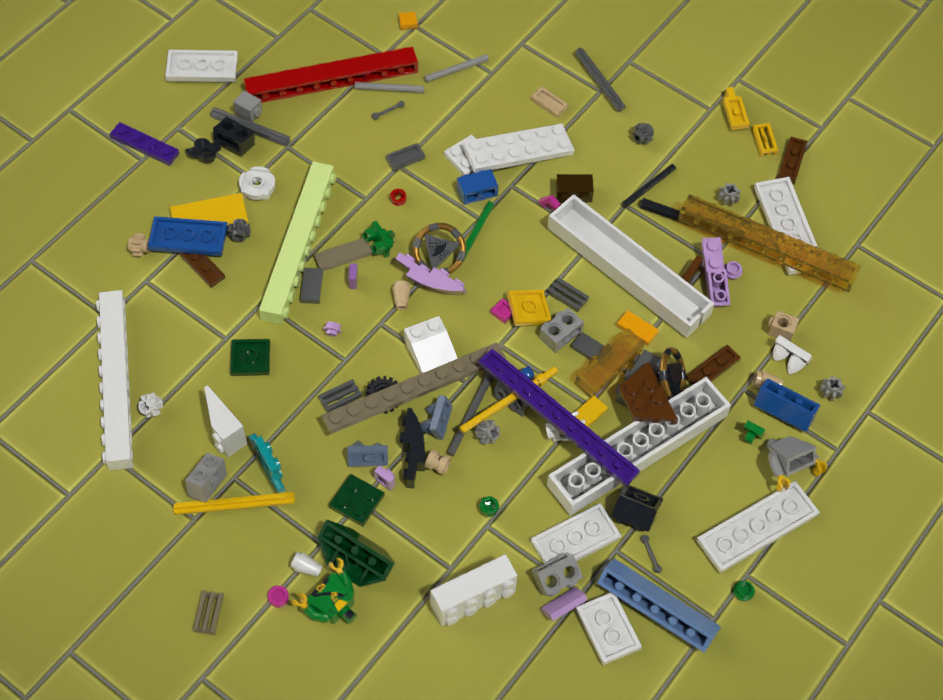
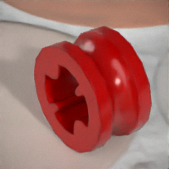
(401, 201)

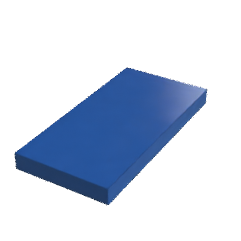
(188, 236)

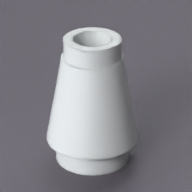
(305, 564)

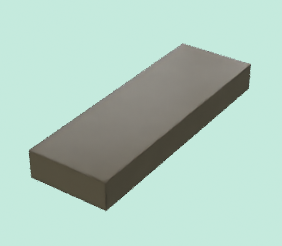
(343, 254)

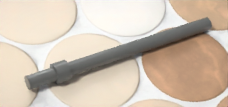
(471, 412)

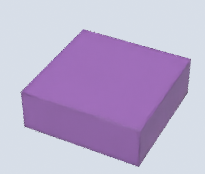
(353, 276)

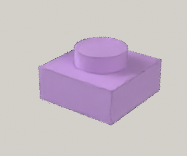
(385, 477)

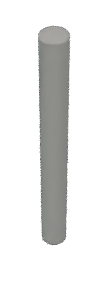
(456, 68)
(389, 87)

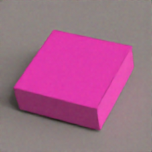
(502, 311)

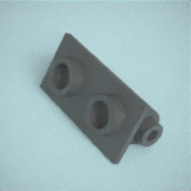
(518, 405)

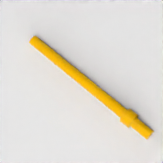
(539, 380)

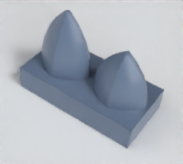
(441, 413)
(367, 455)

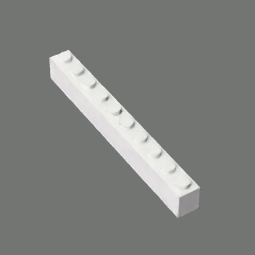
(115, 382)

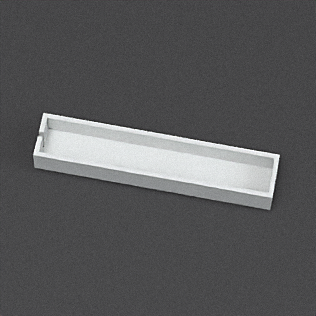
(630, 266)

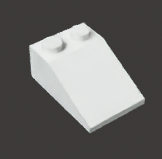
(429, 344)
(226, 428)

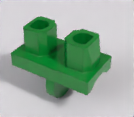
(382, 239)

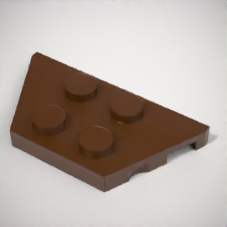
(646, 397)

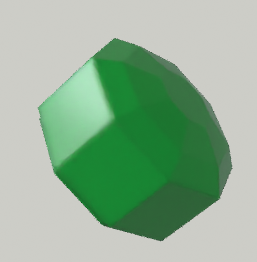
(489, 506)

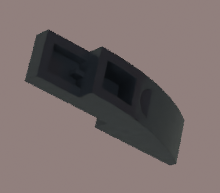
(414, 447)

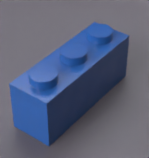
(787, 405)

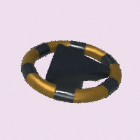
(672, 373)

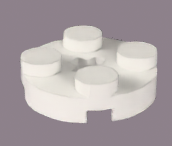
(257, 192)

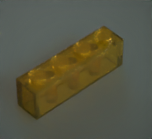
(608, 363)

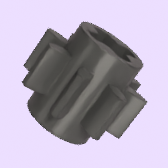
(643, 133)
(239, 230)

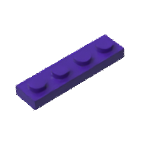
(144, 143)

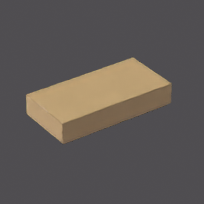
(549, 102)

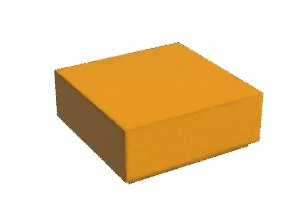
(408, 20)

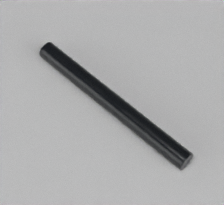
(648, 186)

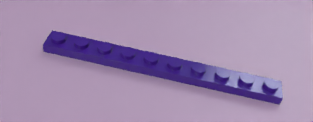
(559, 417)

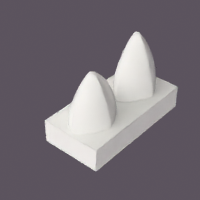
(798, 358)

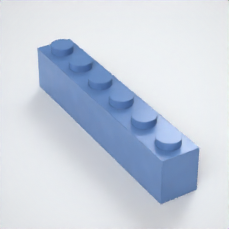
(659, 605)

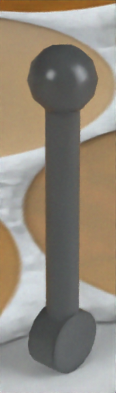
(375, 116)
(645, 540)

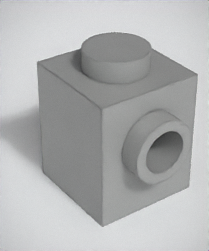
(247, 106)

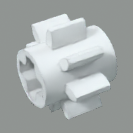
(150, 405)

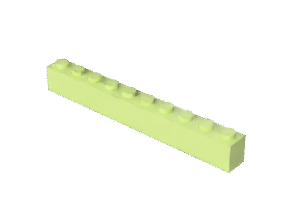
(297, 243)

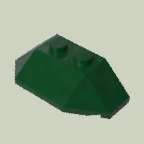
(362, 558)

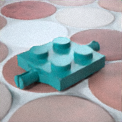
(270, 464)

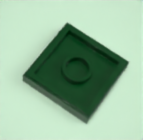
(250, 357)

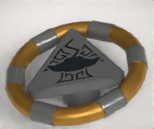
(440, 248)

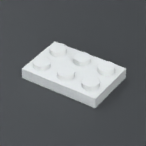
(608, 628)

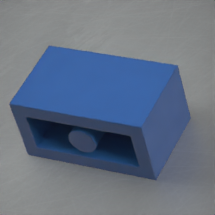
(477, 186)

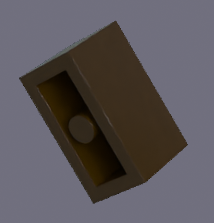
(578, 184)

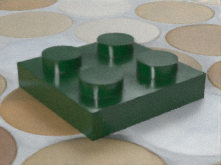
(356, 500)

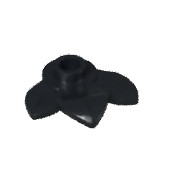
(204, 150)

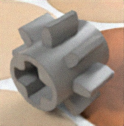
(729, 194)
(832, 388)
(487, 432)

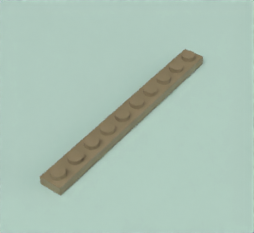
(406, 390)

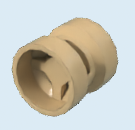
(437, 462)

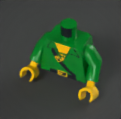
(331, 598)

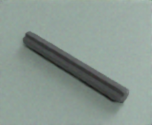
(600, 79)
(257, 128)

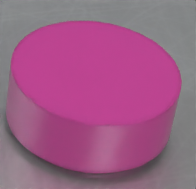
(278, 596)

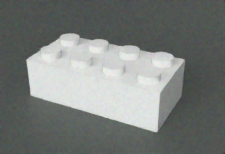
(473, 591)

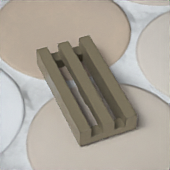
(211, 596)

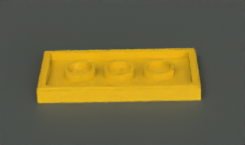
(216, 209)

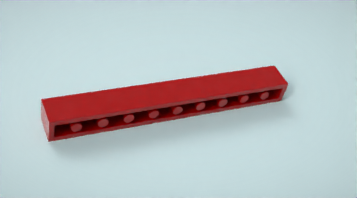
(332, 75)

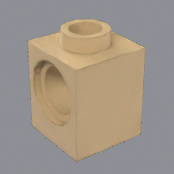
(789, 323)

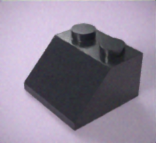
(637, 508)

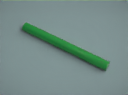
(477, 228)

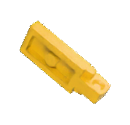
(735, 110)

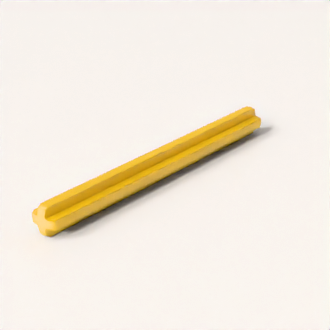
(234, 503)

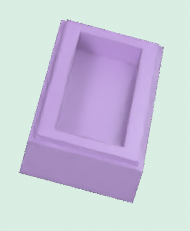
(564, 604)

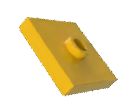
(528, 307)

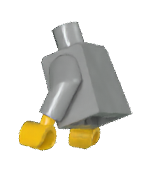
(791, 456)

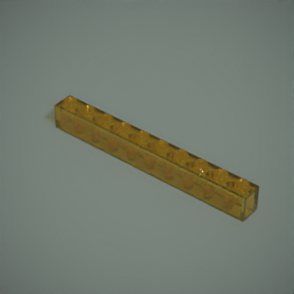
(769, 243)

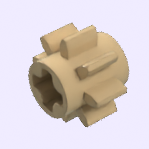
(138, 244)

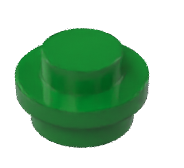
(744, 591)

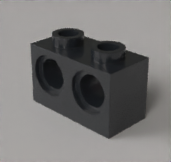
(234, 136)

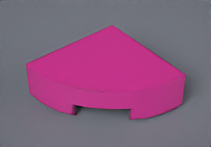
(549, 201)

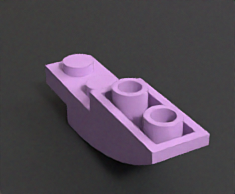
(714, 272)
(435, 280)

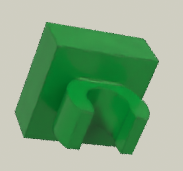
(753, 431)

